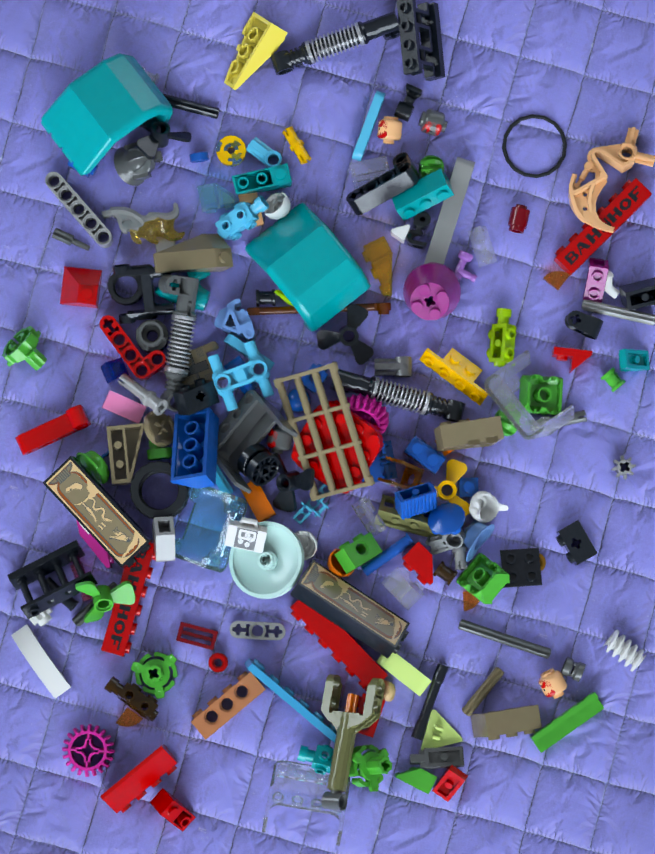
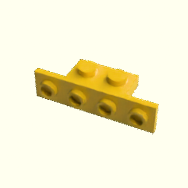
(457, 371)

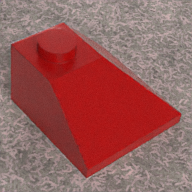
(81, 287)

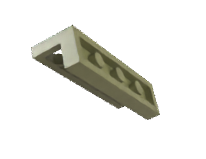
(416, 524)

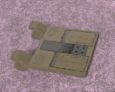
(199, 364)

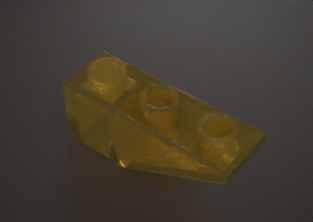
(380, 258)

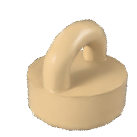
(389, 692)

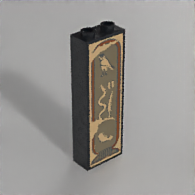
(98, 512)
(351, 609)

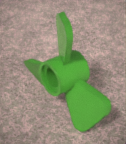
(104, 597)

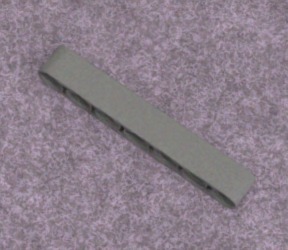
(450, 212)

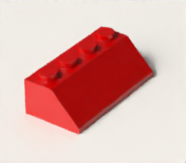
(139, 779)

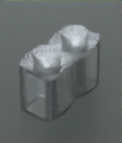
(402, 588)

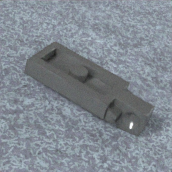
(438, 757)

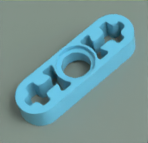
(239, 346)

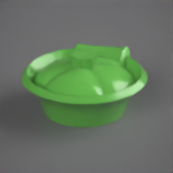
(95, 465)

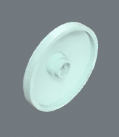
(272, 571)

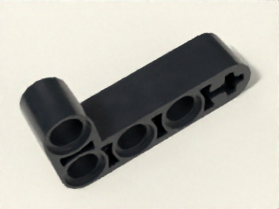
(386, 186)

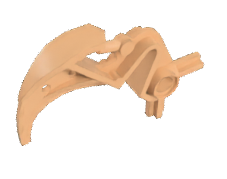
(613, 156)

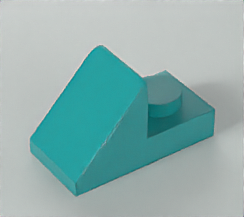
(633, 360)

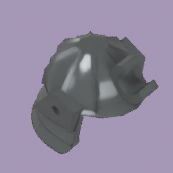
(133, 165)

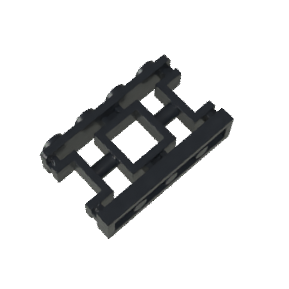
(430, 52)

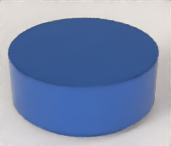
(199, 157)

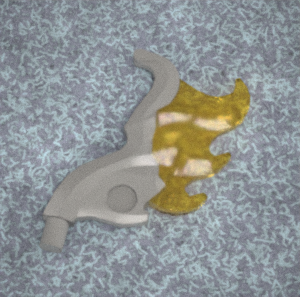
(148, 226)

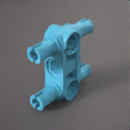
(241, 375)

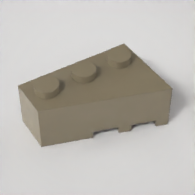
(468, 434)

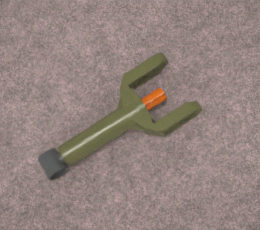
(347, 726)

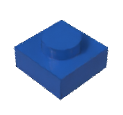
(468, 486)

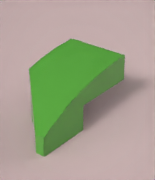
(417, 778)

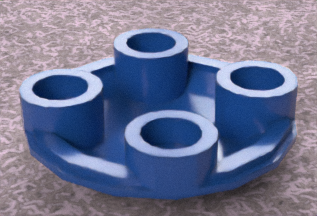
(446, 519)

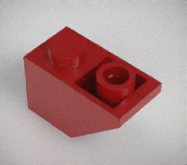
(421, 562)
(172, 809)

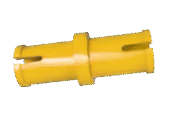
(296, 145)

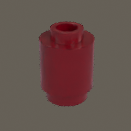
(518, 218)

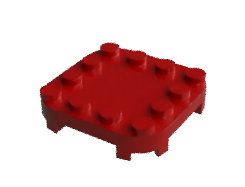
(371, 444)

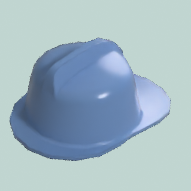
(476, 536)

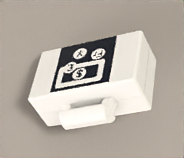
(246, 535)

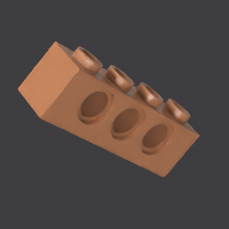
(200, 719)

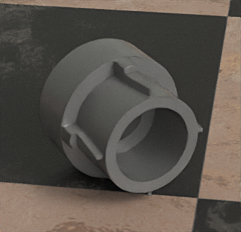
(152, 326)

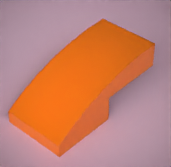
(258, 503)

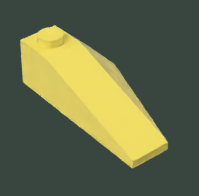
(259, 43)

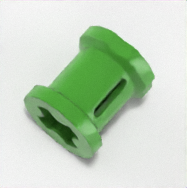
(613, 379)

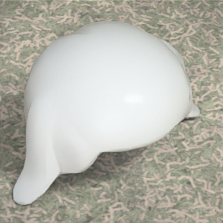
(485, 507)

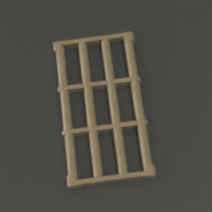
(327, 411)

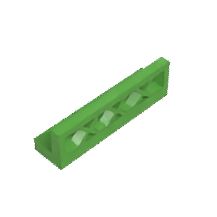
(567, 722)

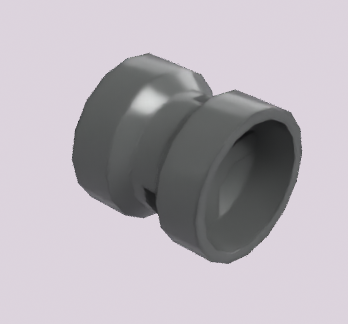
(577, 669)

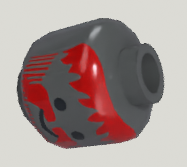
(432, 122)
(279, 440)

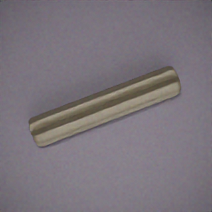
(483, 691)

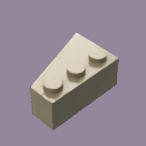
(123, 451)
(506, 722)

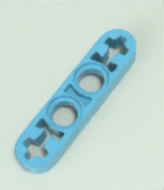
(368, 126)

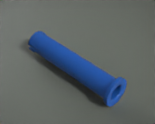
(387, 554)

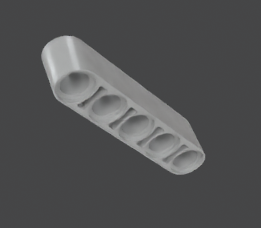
(74, 202)

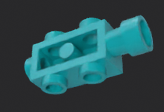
(319, 763)

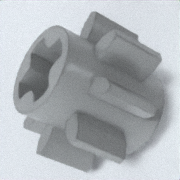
(617, 468)

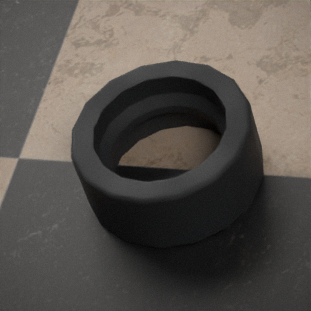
(121, 300)

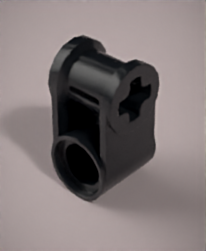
(586, 325)

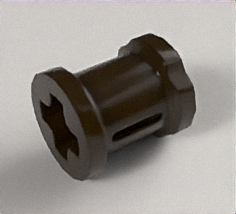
(445, 573)

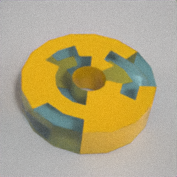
(227, 143)

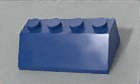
(195, 449)

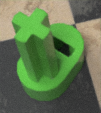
(158, 453)

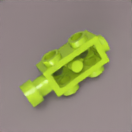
(502, 339)

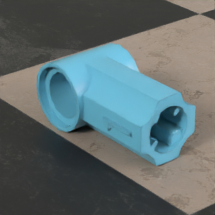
(263, 152)

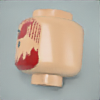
(389, 129)
(552, 683)

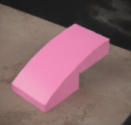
(124, 407)

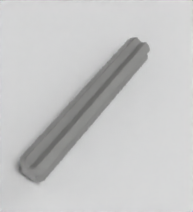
(618, 312)

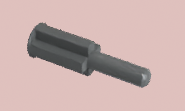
(68, 239)

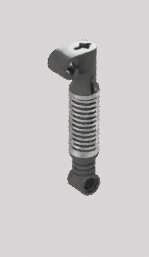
(181, 333)

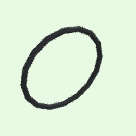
(528, 174)

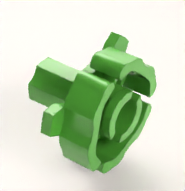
(25, 349)
(144, 669)
(370, 766)

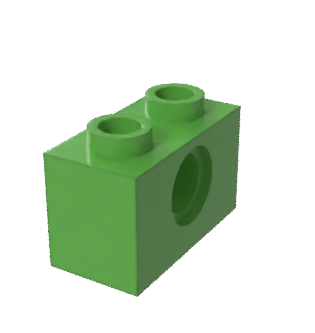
(350, 558)

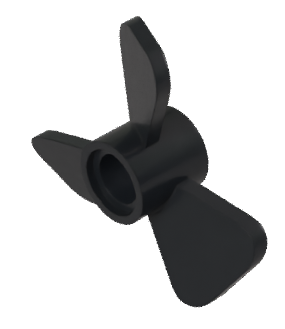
(159, 137)
(355, 316)
(291, 481)

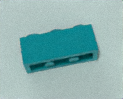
(425, 194)

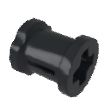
(265, 298)

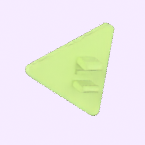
(439, 732)

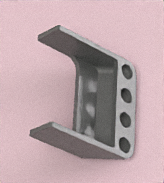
(244, 428)

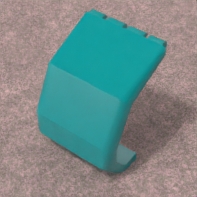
(103, 109)
(309, 265)

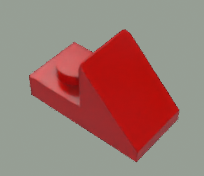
(576, 355)
(449, 783)

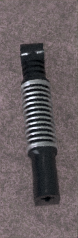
(361, 33)
(401, 396)

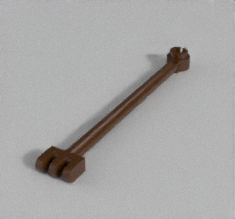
(382, 308)

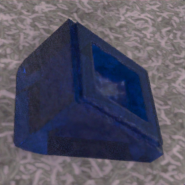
(113, 370)

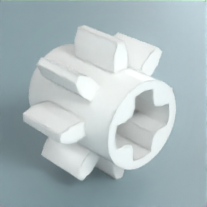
(43, 618)

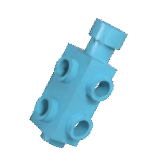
(238, 224)

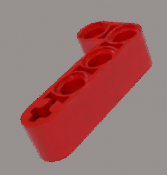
(128, 346)
(53, 430)

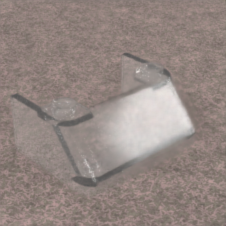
(501, 389)

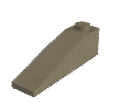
(197, 254)

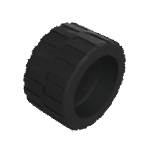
(136, 491)

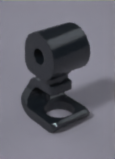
(405, 108)
(421, 222)

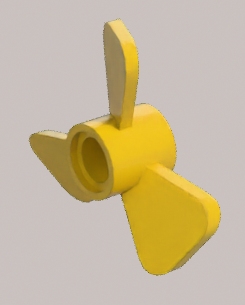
(454, 471)

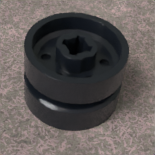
(258, 464)

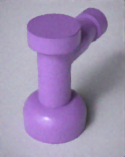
(460, 271)

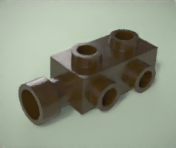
(138, 699)

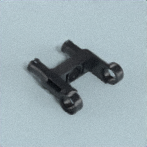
(151, 309)

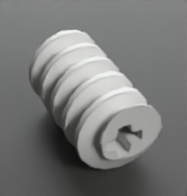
(623, 649)

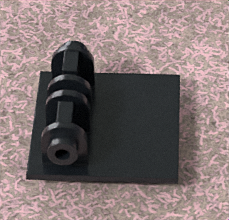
(522, 567)

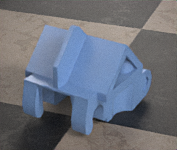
(235, 322)

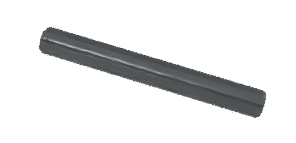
(504, 639)

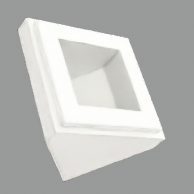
(400, 233)

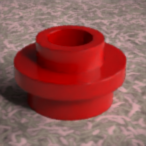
(212, 662)

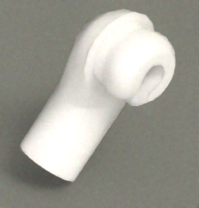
(609, 288)

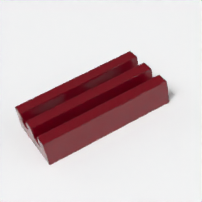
(212, 640)

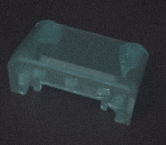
(207, 528)

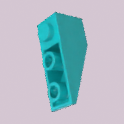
(263, 180)

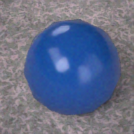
(295, 400)

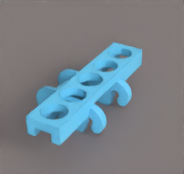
(307, 505)

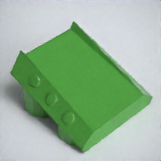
(541, 394)
(483, 579)

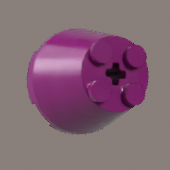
(434, 281)

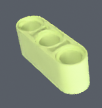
(405, 673)

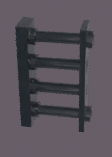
(40, 568)

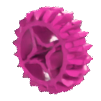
(370, 410)
(87, 759)

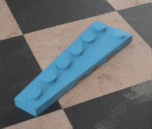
(287, 695)

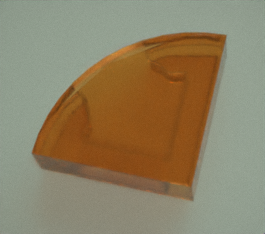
(556, 278)
(469, 601)
(129, 718)

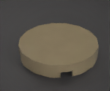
(159, 429)

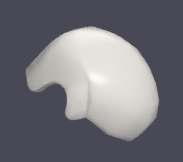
(278, 206)
(308, 543)

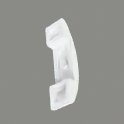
(40, 661)

